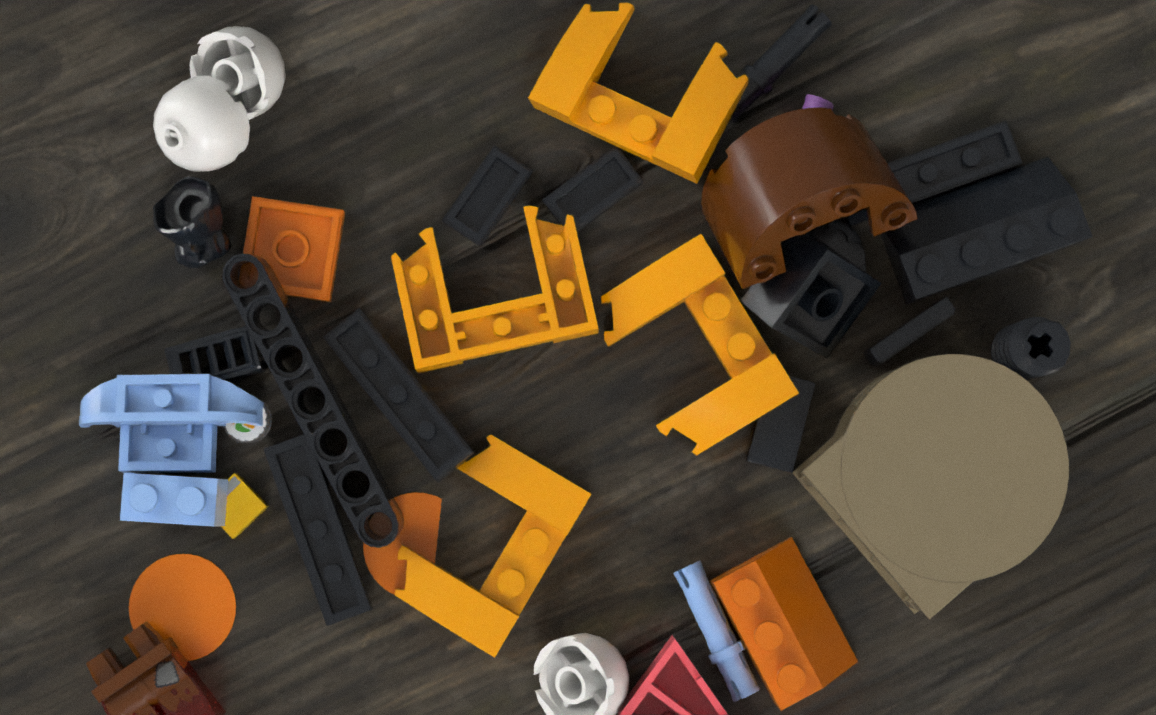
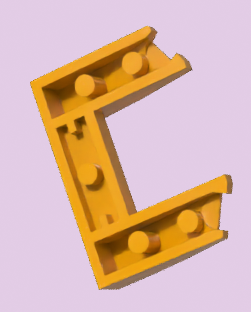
(676, 143)
(697, 279)
(449, 338)
(490, 613)

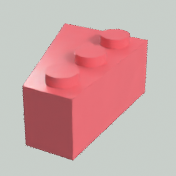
(671, 688)

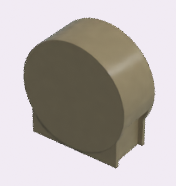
(942, 475)

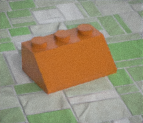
(784, 623)

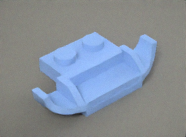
(168, 419)

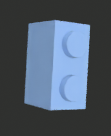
(174, 499)

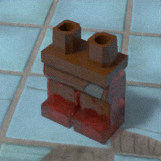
(154, 683)

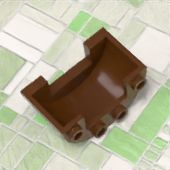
(795, 178)

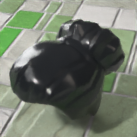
(193, 221)

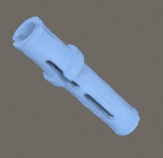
(720, 638)

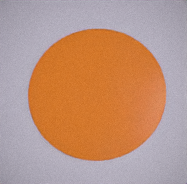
(419, 534)
(185, 601)

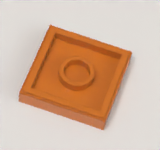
(297, 243)

